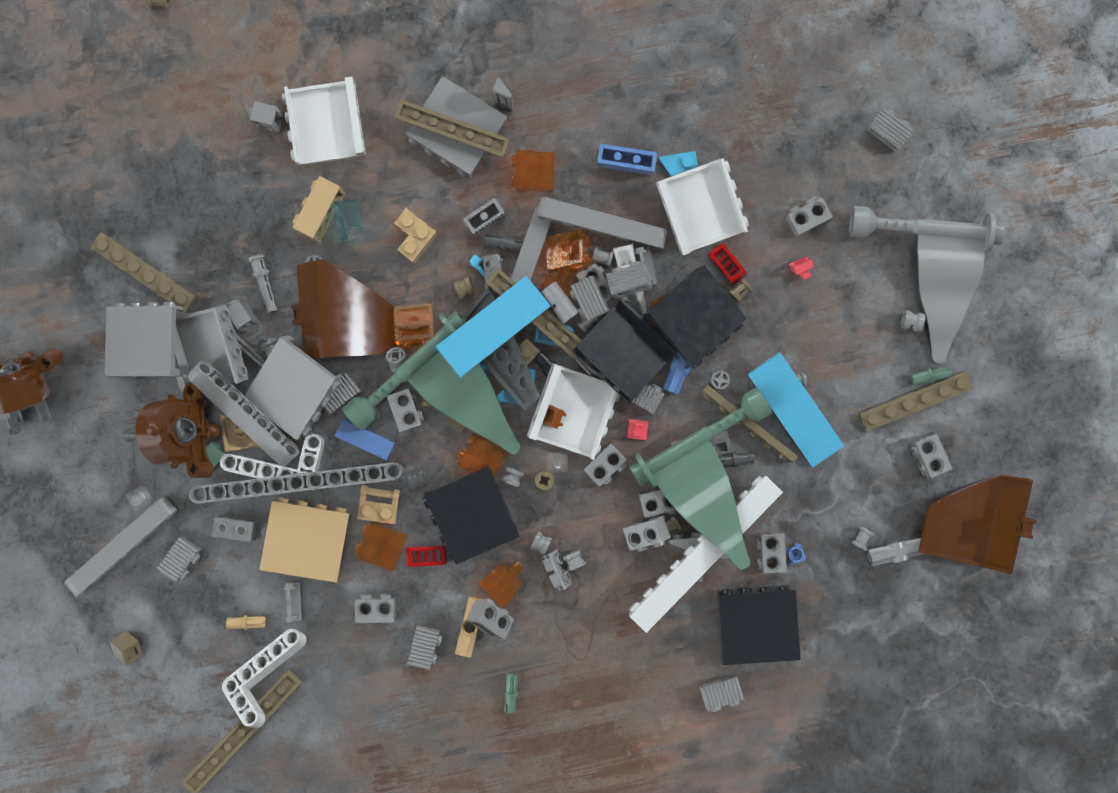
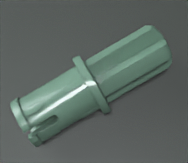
(930, 375)
(511, 693)

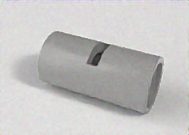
(560, 302)

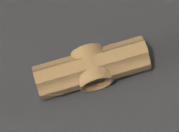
(466, 639)

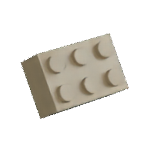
(318, 209)

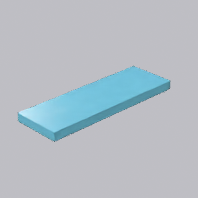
(492, 326)
(796, 409)

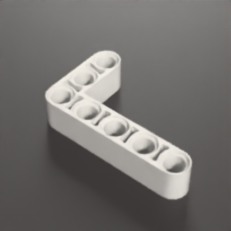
(277, 470)
(259, 672)

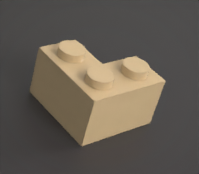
(419, 235)

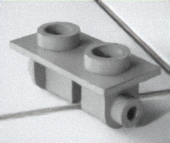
(644, 255)
(491, 264)
(561, 578)
(291, 602)

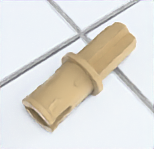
(245, 622)

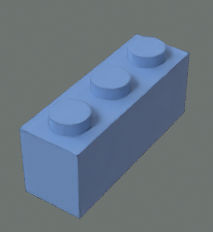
(626, 159)

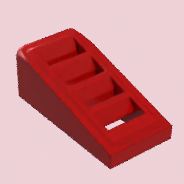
(727, 274)
(409, 557)

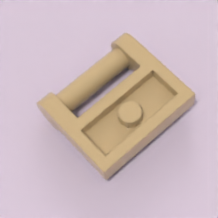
(376, 510)

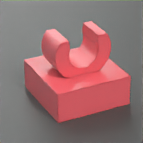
(801, 267)
(637, 429)

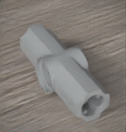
(894, 552)

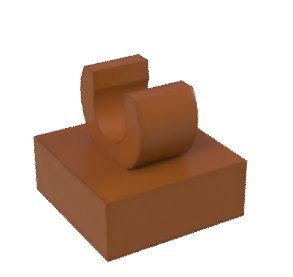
(553, 416)

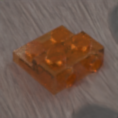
(533, 170)
(568, 252)
(413, 325)
(480, 453)
(381, 545)

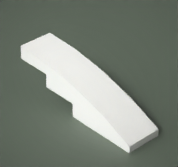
(624, 257)

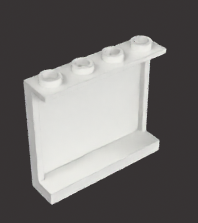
(324, 122)
(702, 206)
(587, 407)

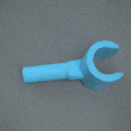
(475, 262)

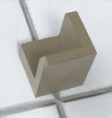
(126, 648)

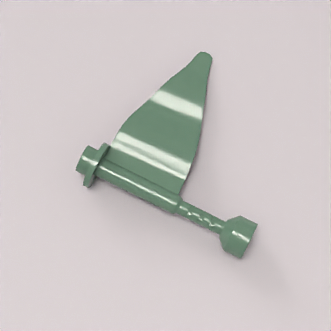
(464, 399)
(697, 481)

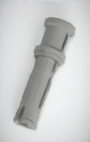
(261, 274)

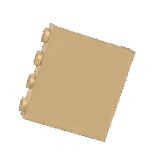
(304, 540)

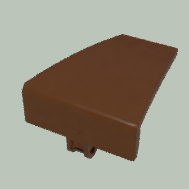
(341, 314)
(980, 523)

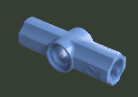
(676, 375)

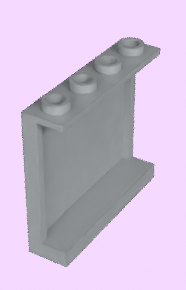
(461, 105)
(209, 338)
(141, 340)
(292, 388)

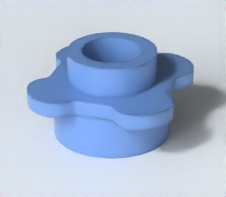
(800, 554)

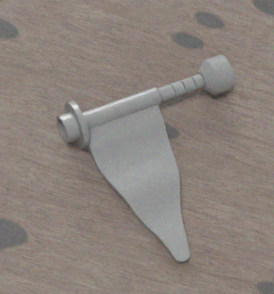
(947, 266)

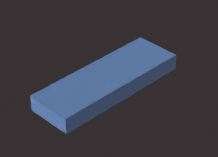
(365, 439)

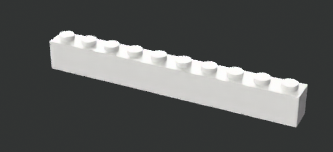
(699, 558)

